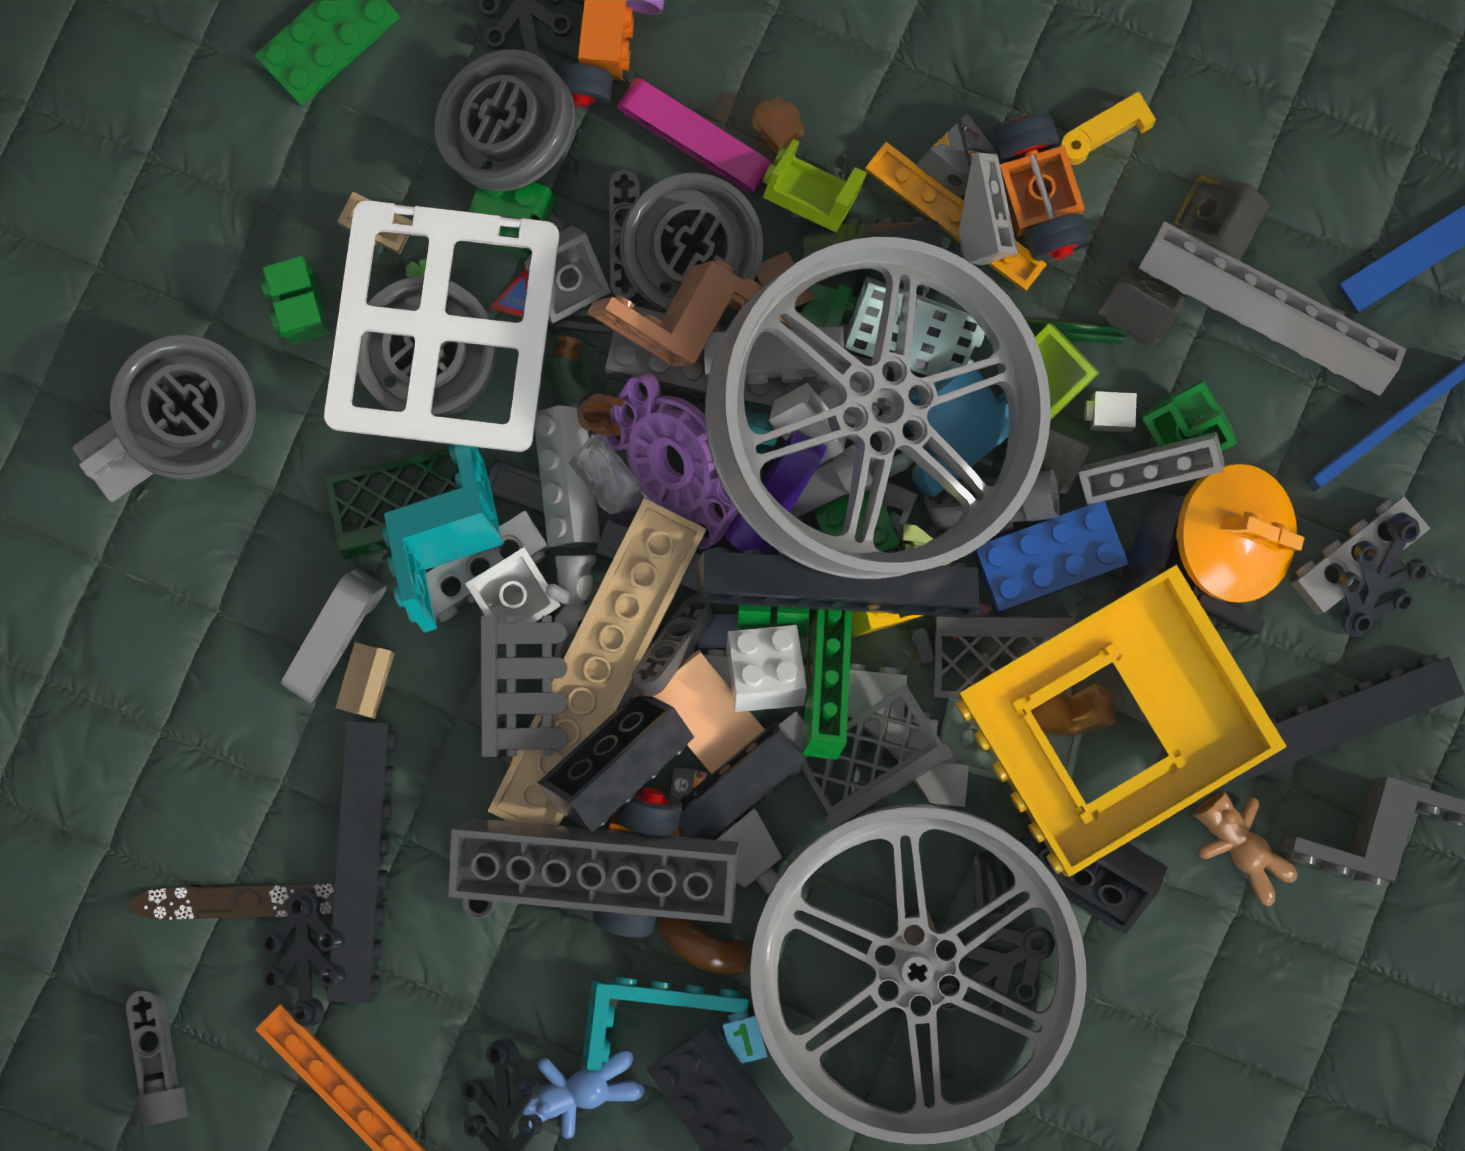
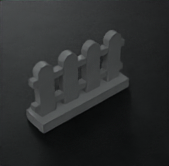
(515, 668)

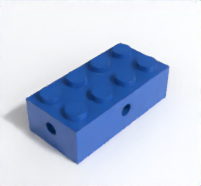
(1049, 557)

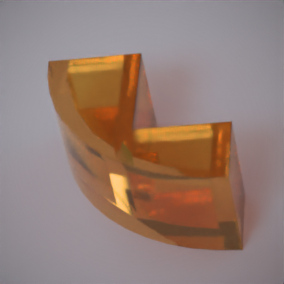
(1078, 714)

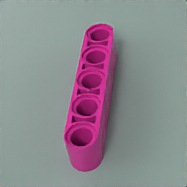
(694, 135)

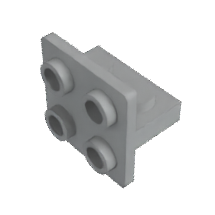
(109, 463)

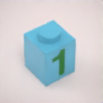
(744, 1036)

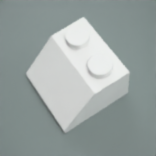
(513, 589)

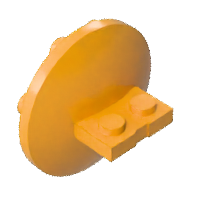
(1237, 533)

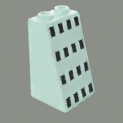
(940, 332)

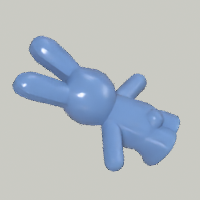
(583, 1090)

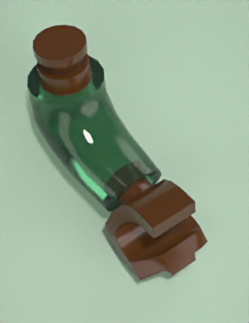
(567, 379)

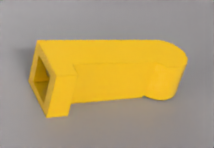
(1106, 126)

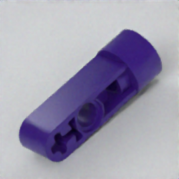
(785, 483)

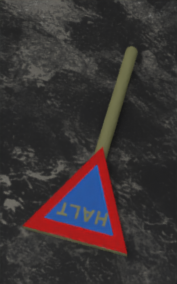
(513, 299)

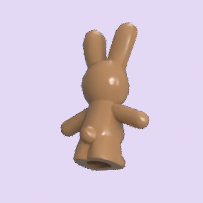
(1247, 849)

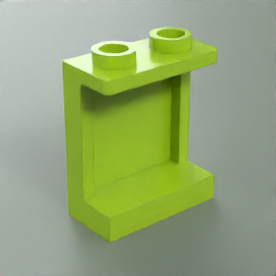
(811, 190)

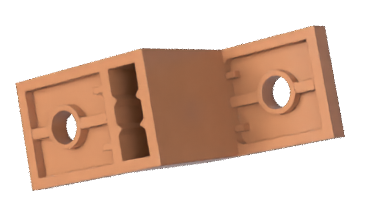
(689, 317)

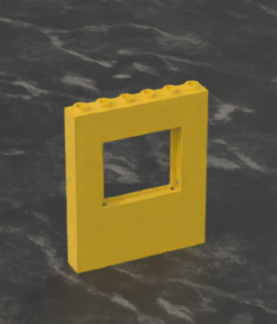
(1180, 683)

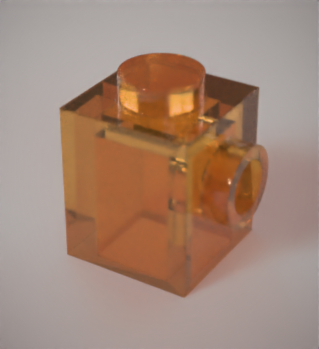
(778, 122)

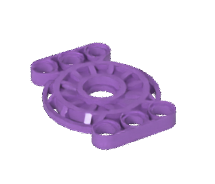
(646, 446)

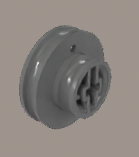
(505, 114)
(727, 233)
(392, 355)
(193, 374)

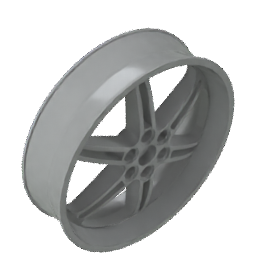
(1019, 375)
(943, 1119)

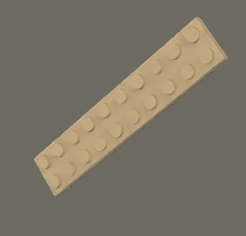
(605, 650)

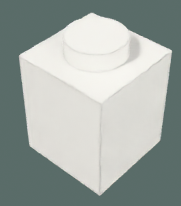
(1111, 411)

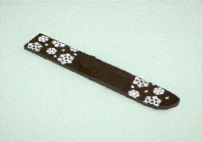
(226, 901)

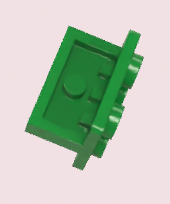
(830, 307)
(832, 518)

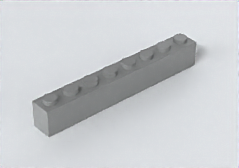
(1272, 309)

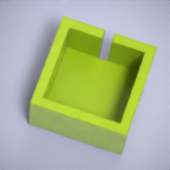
(1065, 368)

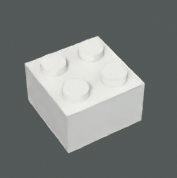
(766, 668)

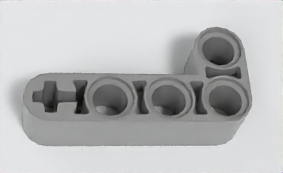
(331, 633)

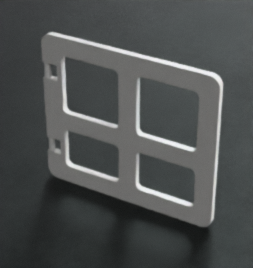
(433, 326)

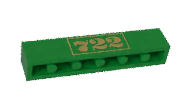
(827, 683)

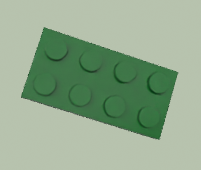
(323, 43)

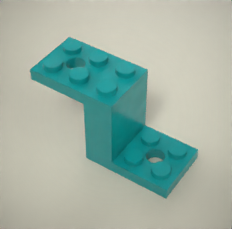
(440, 532)

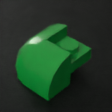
(1189, 415)

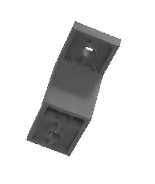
(1379, 833)

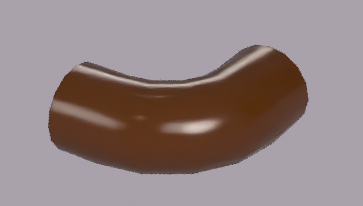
(702, 948)

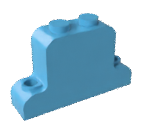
(967, 423)

